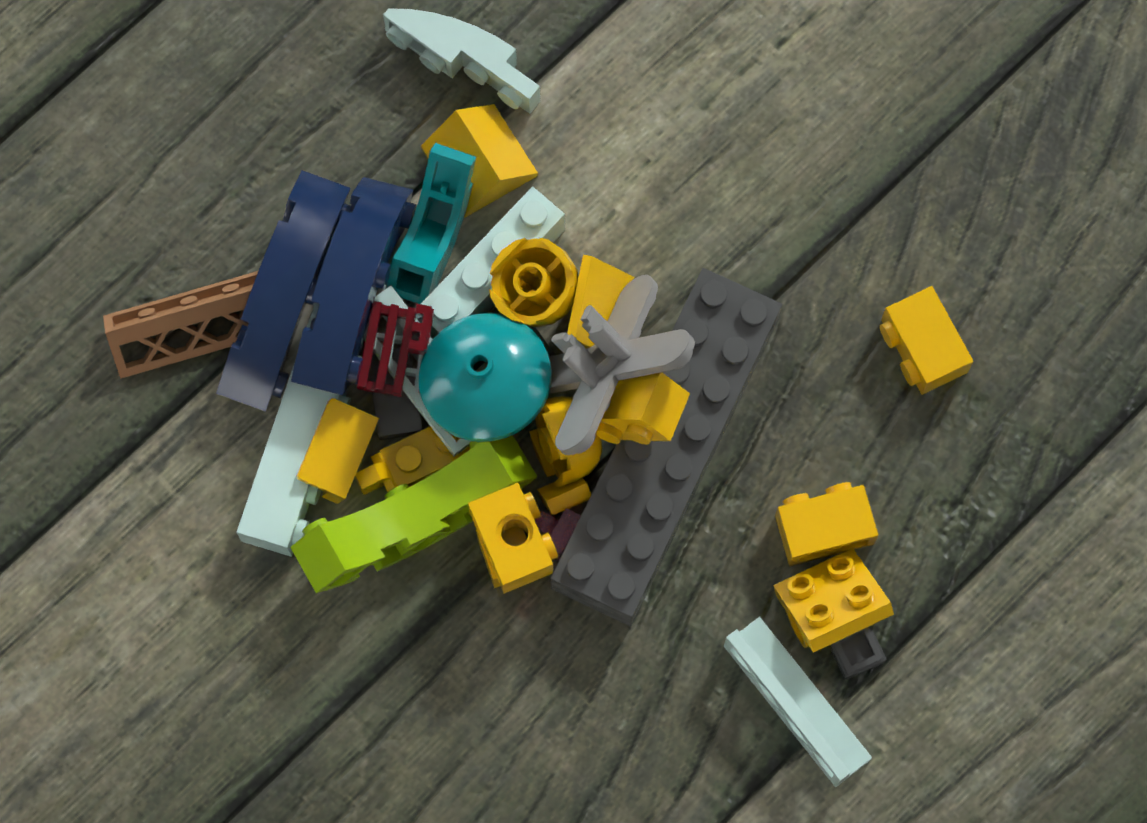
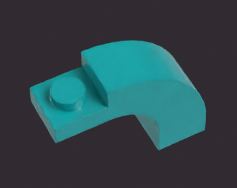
(435, 224)

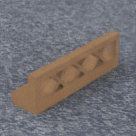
(178, 312)

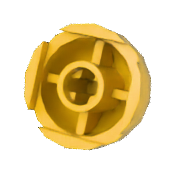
(533, 282)
(566, 467)

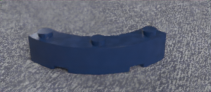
(348, 284)
(282, 291)

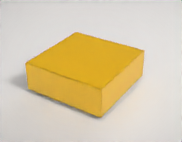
(559, 498)

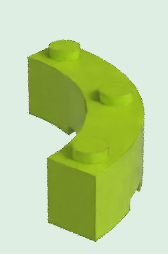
(409, 516)

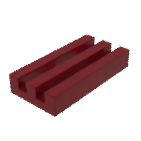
(392, 312)
(421, 330)

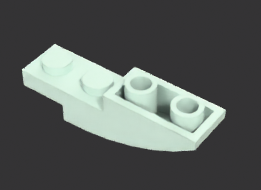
(450, 43)

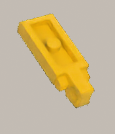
(406, 462)

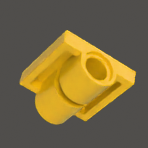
(832, 600)

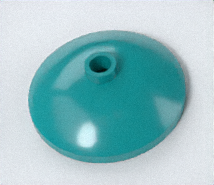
(491, 401)

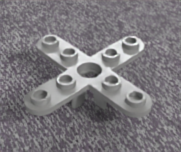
(624, 357)

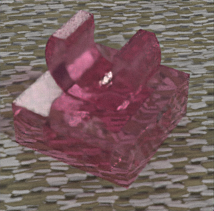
(560, 530)

